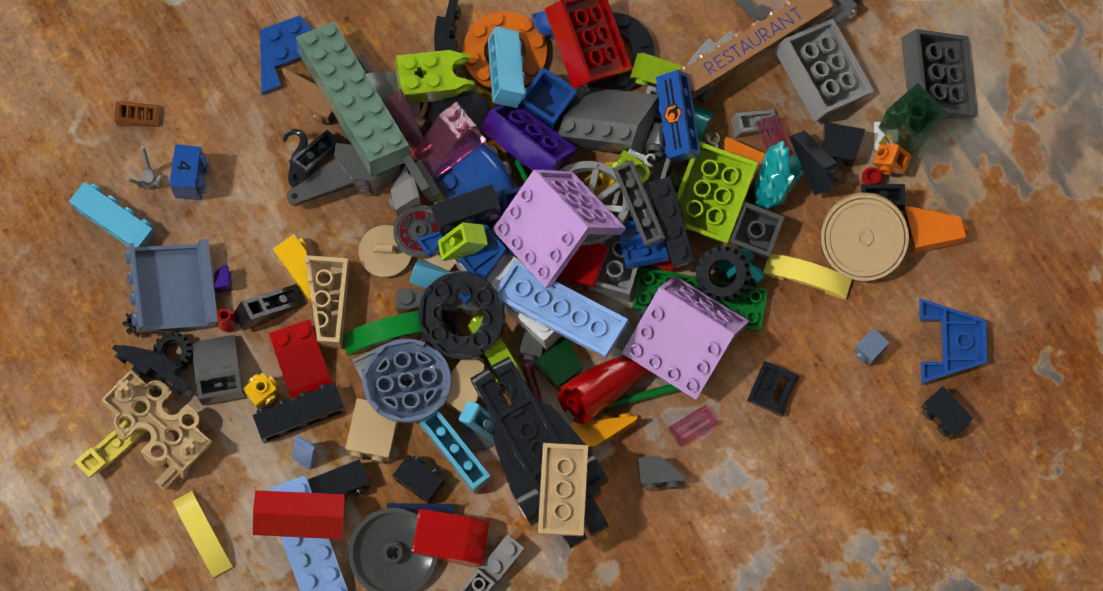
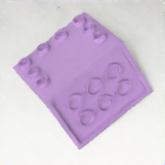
(552, 221)
(683, 336)

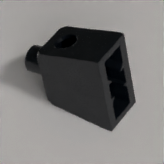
(842, 143)

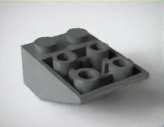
(217, 370)

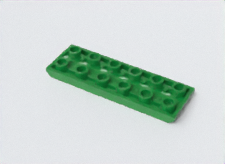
(748, 304)

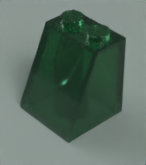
(912, 119)

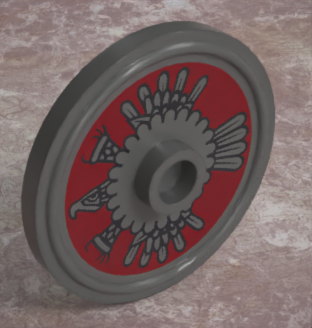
(413, 224)

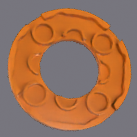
(478, 36)

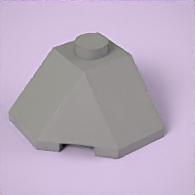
(404, 192)

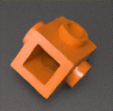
(891, 159)

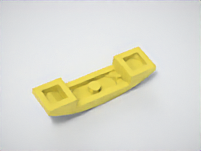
(807, 273)
(108, 450)
(202, 534)

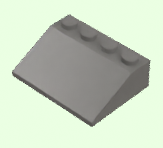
(823, 69)

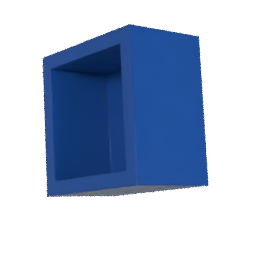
(549, 98)

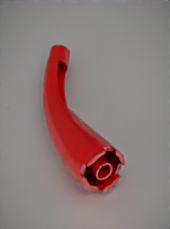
(599, 387)

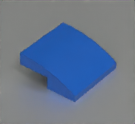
(635, 252)

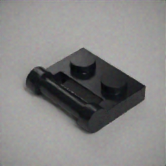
(766, 385)

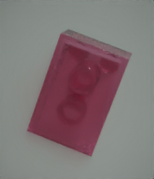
(450, 140)

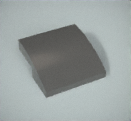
(423, 179)

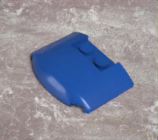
(473, 172)

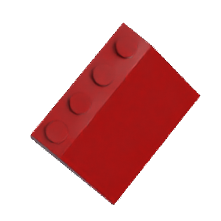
(588, 40)

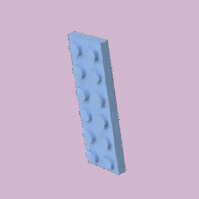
(562, 310)
(311, 558)

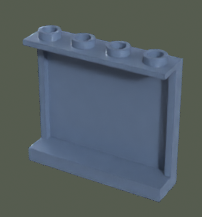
(171, 287)

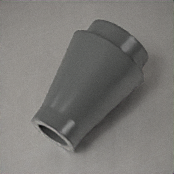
(656, 141)

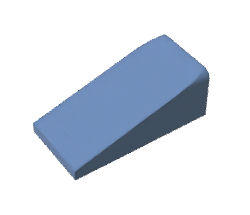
(304, 453)

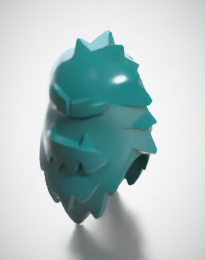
(776, 176)

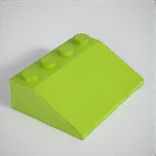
(714, 192)

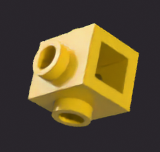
(261, 390)

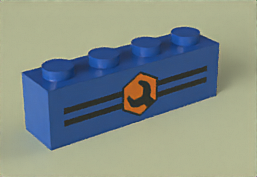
(677, 116)

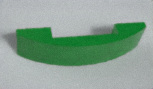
(382, 331)

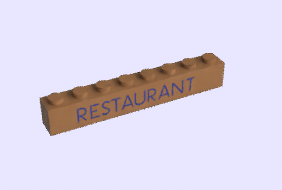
(754, 43)

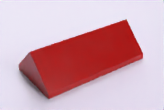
(298, 514)

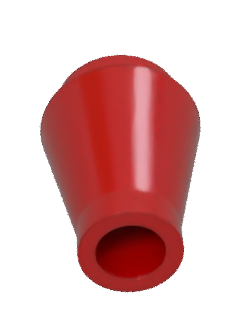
(226, 324)

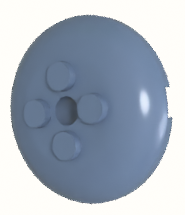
(406, 361)

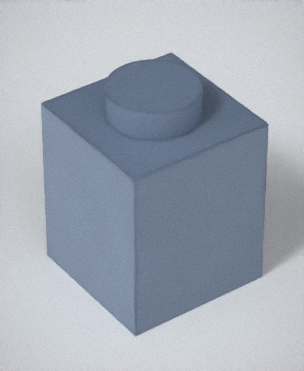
(871, 347)

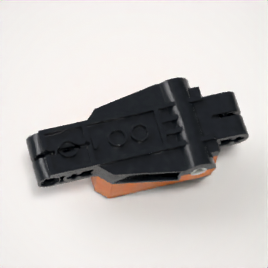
(520, 440)

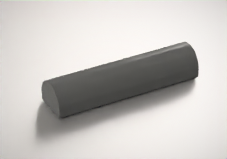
(639, 204)

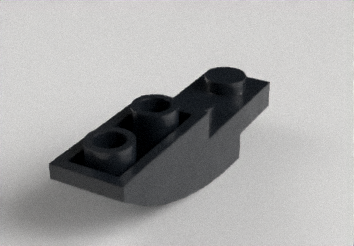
(445, 31)
(148, 362)

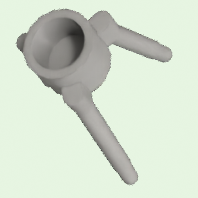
(147, 178)

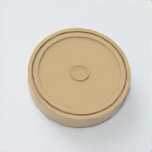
(864, 236)

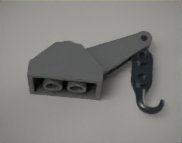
(338, 176)

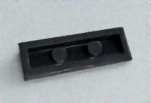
(314, 155)

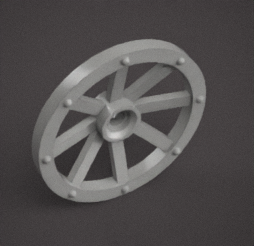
(596, 168)

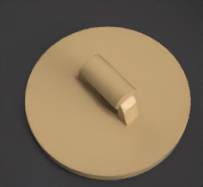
(381, 254)

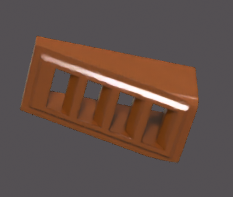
(137, 107)

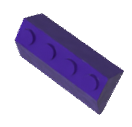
(527, 138)

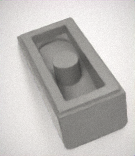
(745, 122)

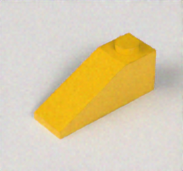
(292, 256)

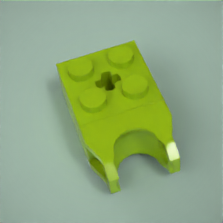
(436, 74)

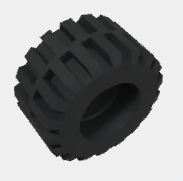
(704, 278)

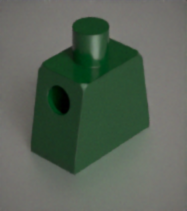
(558, 364)

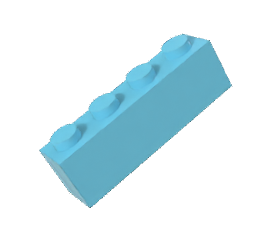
(506, 67)
(111, 217)
(455, 452)

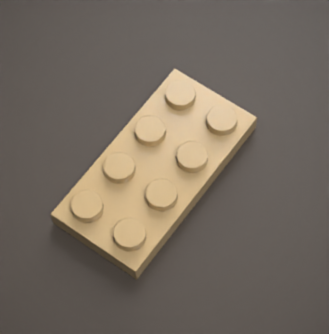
(563, 489)

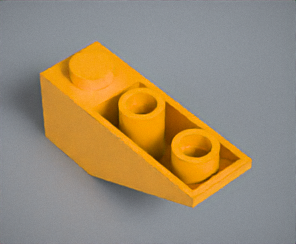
(603, 430)

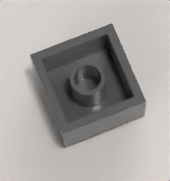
(756, 230)

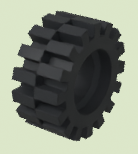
(179, 340)

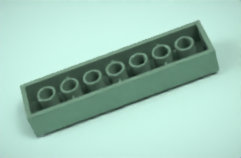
(352, 98)

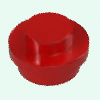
(872, 176)

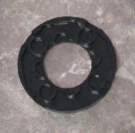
(640, 41)
(432, 318)

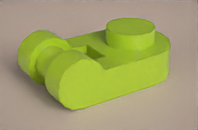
(642, 168)

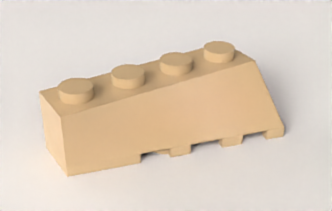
(328, 289)

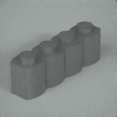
(409, 300)

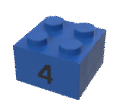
(188, 172)

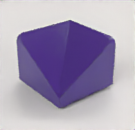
(223, 280)

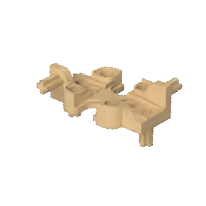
(177, 454)

